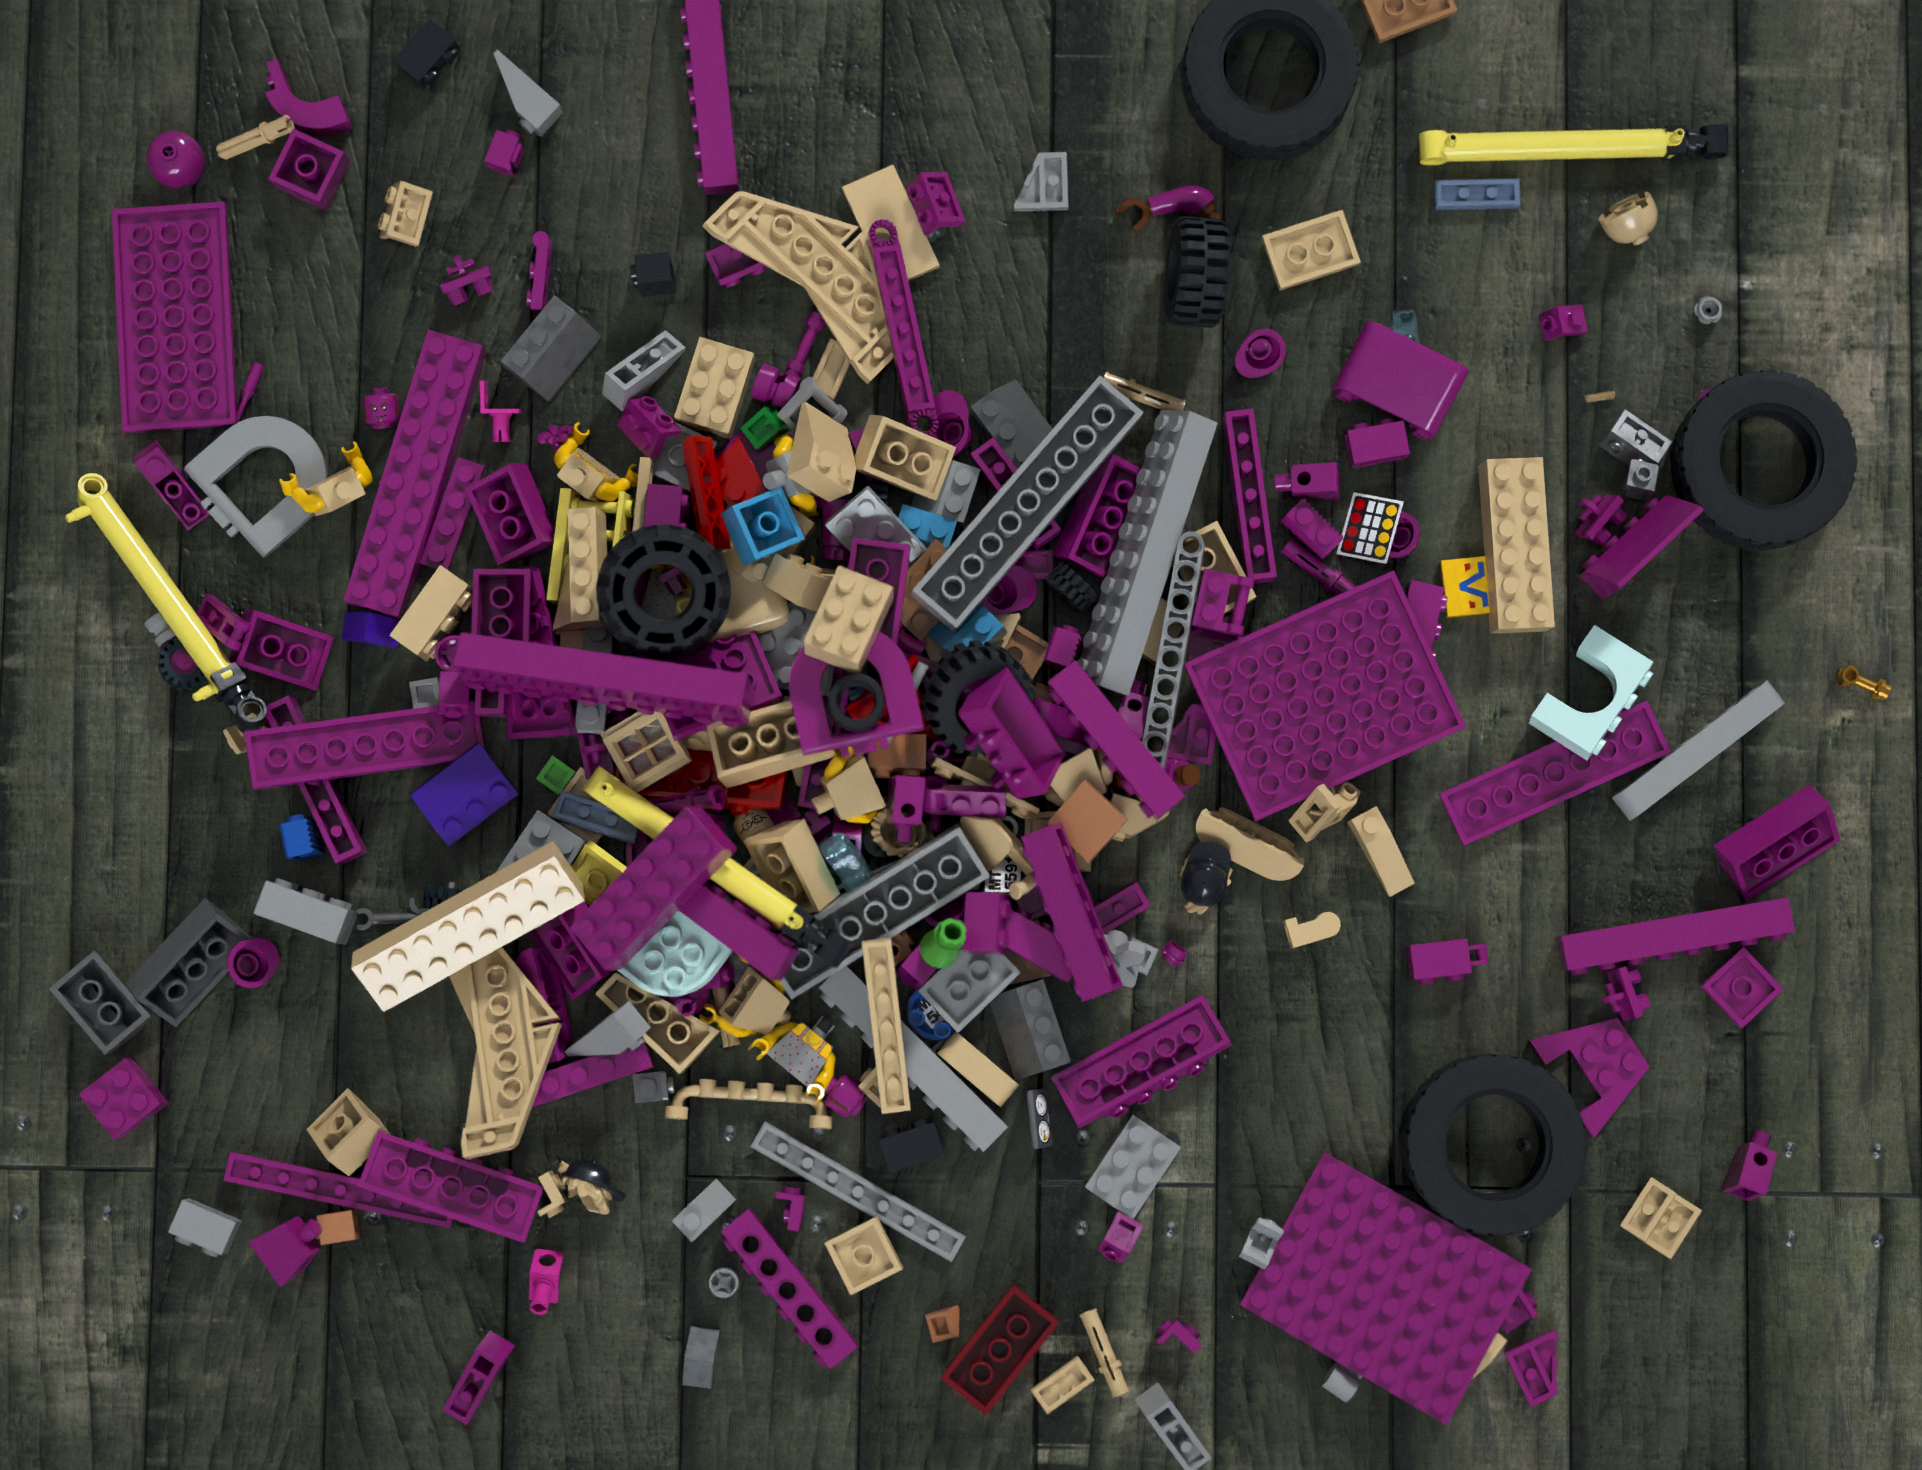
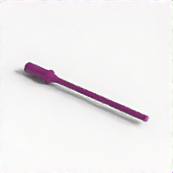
(249, 387)

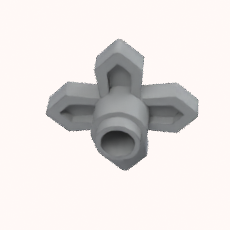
(1125, 956)

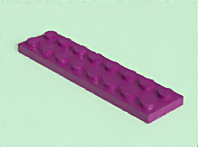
(358, 746)
(1550, 777)

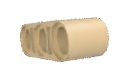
(978, 1069)

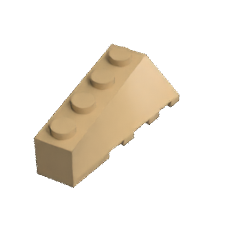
(587, 550)
(671, 1035)

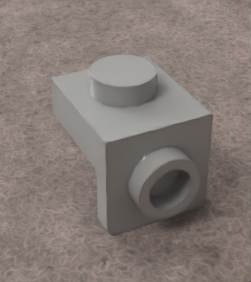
(1261, 1242)

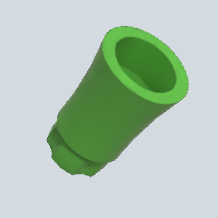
(942, 945)

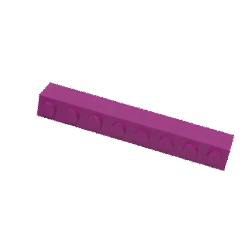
(710, 96)
(1675, 934)

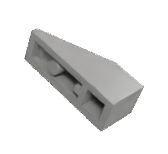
(531, 102)
(641, 369)
(613, 1034)
(1172, 1428)

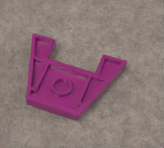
(1605, 1058)

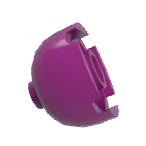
(175, 159)

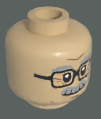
(751, 824)

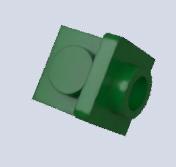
(764, 427)

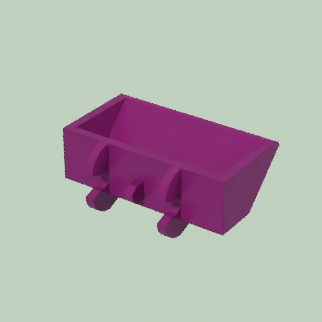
(1011, 736)

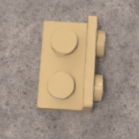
(404, 213)

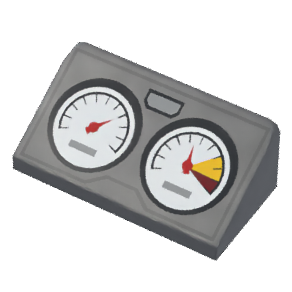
(1040, 1118)

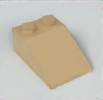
(822, 455)
(903, 457)

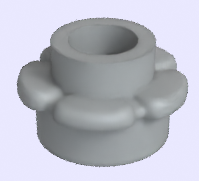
(1711, 303)

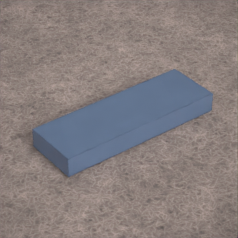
(1477, 194)
(593, 817)

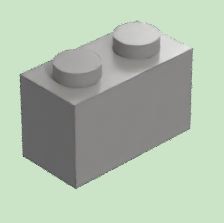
(204, 1227)

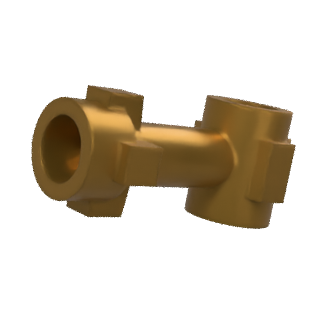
(1850, 675)

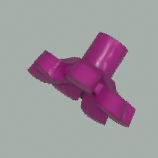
(555, 436)

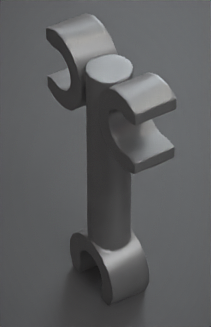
(390, 918)

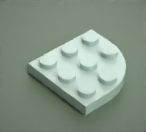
(677, 959)

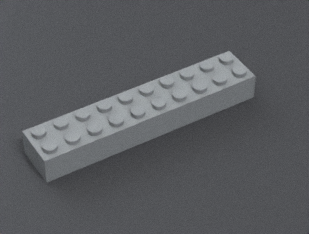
(1026, 504)
(1145, 549)

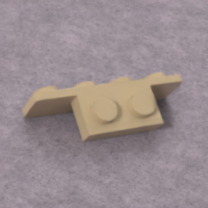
(978, 772)

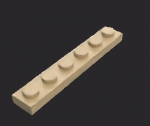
(886, 1025)

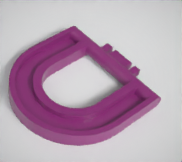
(897, 691)

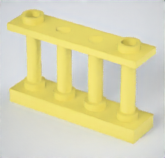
(570, 499)

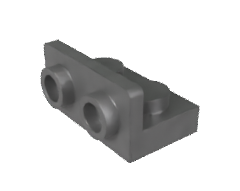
(1635, 440)

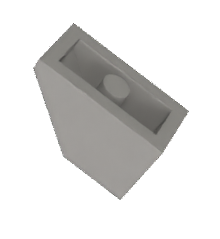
(704, 1210)

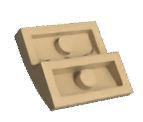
(1661, 1218)

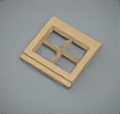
(645, 749)

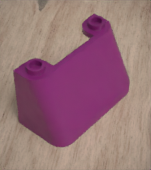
(1400, 378)

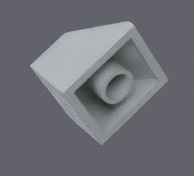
(954, 495)

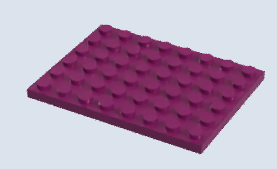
(1324, 695)
(1386, 1288)

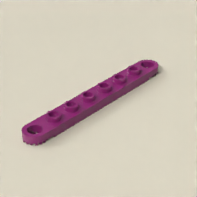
(902, 327)

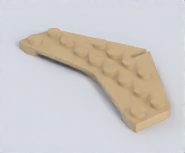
(812, 254)
(508, 1051)

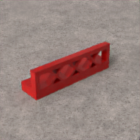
(706, 491)

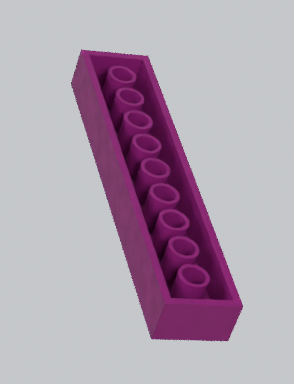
(415, 475)
(604, 679)

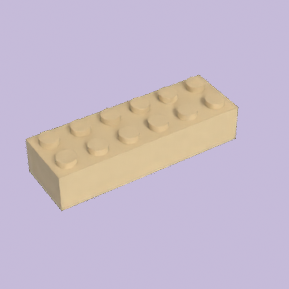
(1516, 545)

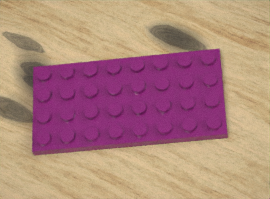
(174, 317)

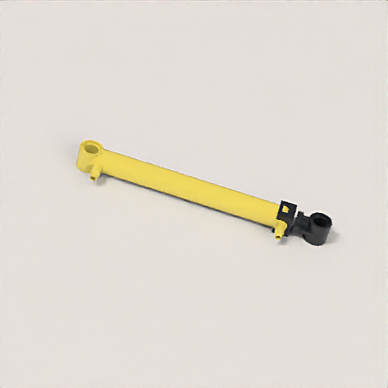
(1668, 143)
(224, 677)
(730, 876)

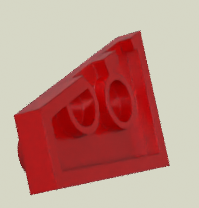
(738, 475)

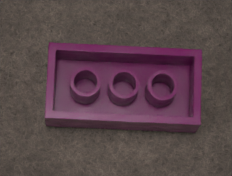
(887, 564)

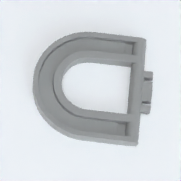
(230, 450)

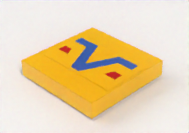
(1465, 586)

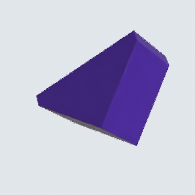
(369, 629)

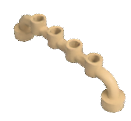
(737, 1091)

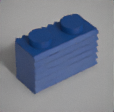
(301, 838)

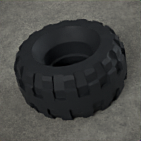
(656, 546)

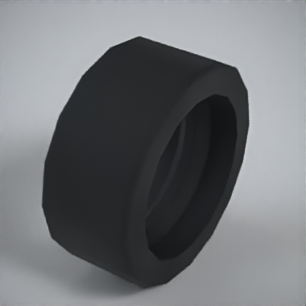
(851, 681)

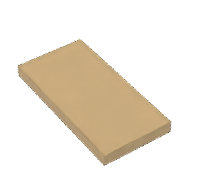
(885, 198)

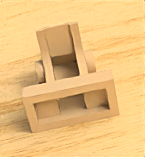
(1333, 807)

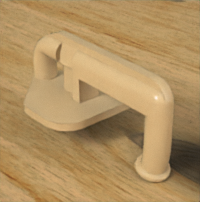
(993, 843)

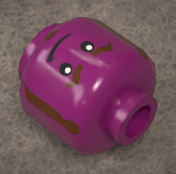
(381, 408)
(844, 1096)

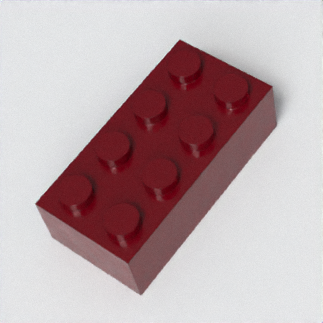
(999, 1348)

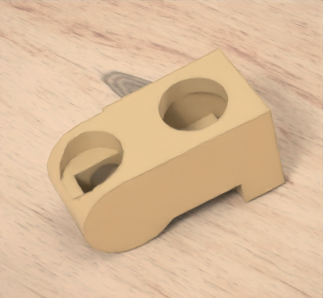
(1322, 927)

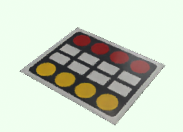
(1370, 527)

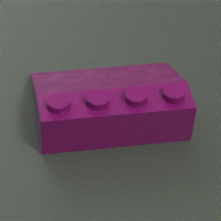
(1097, 517)
(1638, 545)

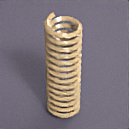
(1600, 395)

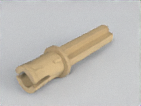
(263, 134)

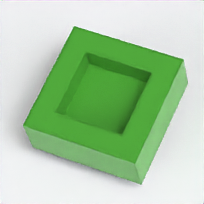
(555, 775)

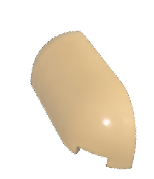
(1250, 844)

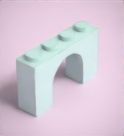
(1585, 731)

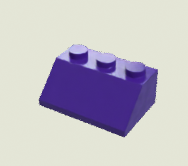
(464, 793)

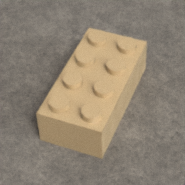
(761, 747)

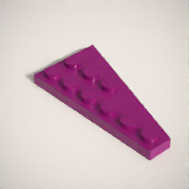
(542, 715)

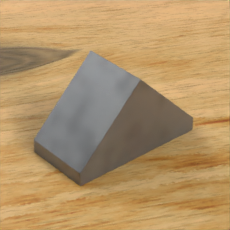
(700, 1357)

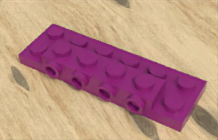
(1142, 1063)
(451, 1186)

